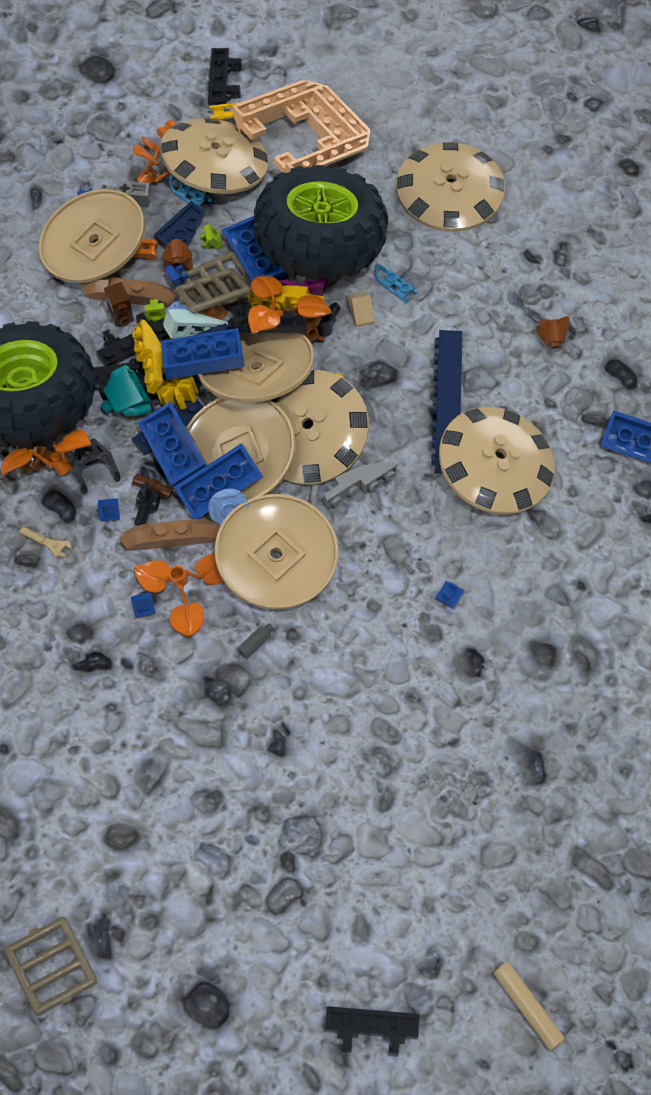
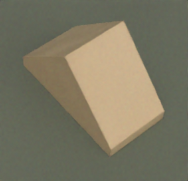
(361, 308)

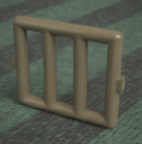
(218, 263)
(209, 300)
(20, 969)

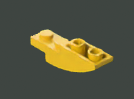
(287, 299)
(150, 353)

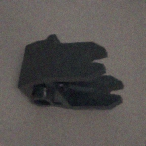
(98, 454)

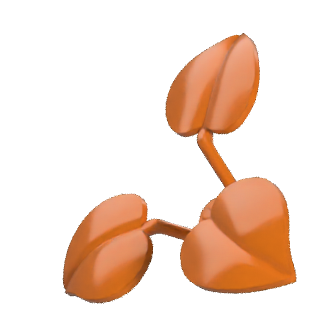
(149, 173)
(262, 318)
(57, 459)
(156, 573)

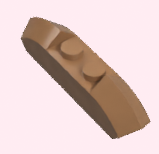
(138, 291)
(170, 534)

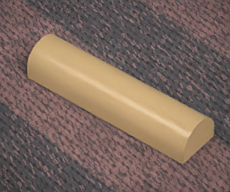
(529, 1006)

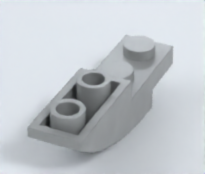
(365, 478)

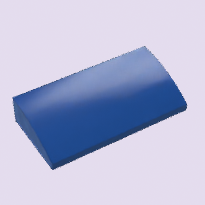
(248, 252)
(202, 353)
(628, 436)
(172, 444)
(229, 471)

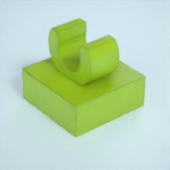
(211, 237)
(155, 310)

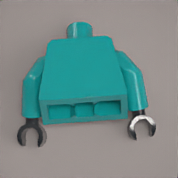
(126, 392)

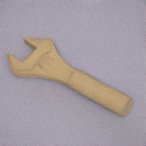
(54, 545)

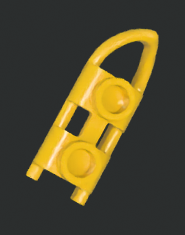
(219, 112)

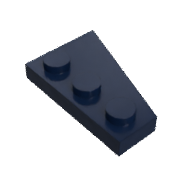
(181, 226)

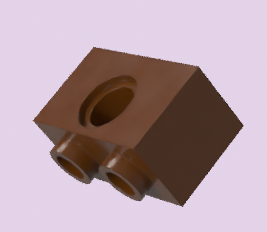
(118, 304)

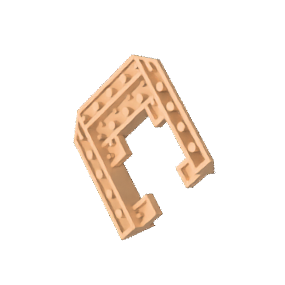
(315, 103)

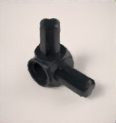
(326, 323)
(147, 502)

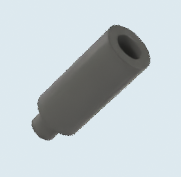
(255, 641)

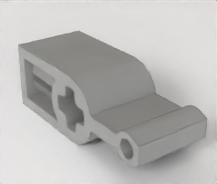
(137, 190)

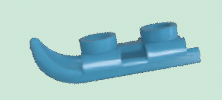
(184, 190)
(393, 279)

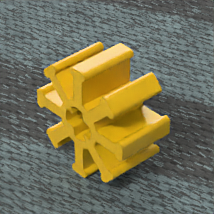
(177, 391)

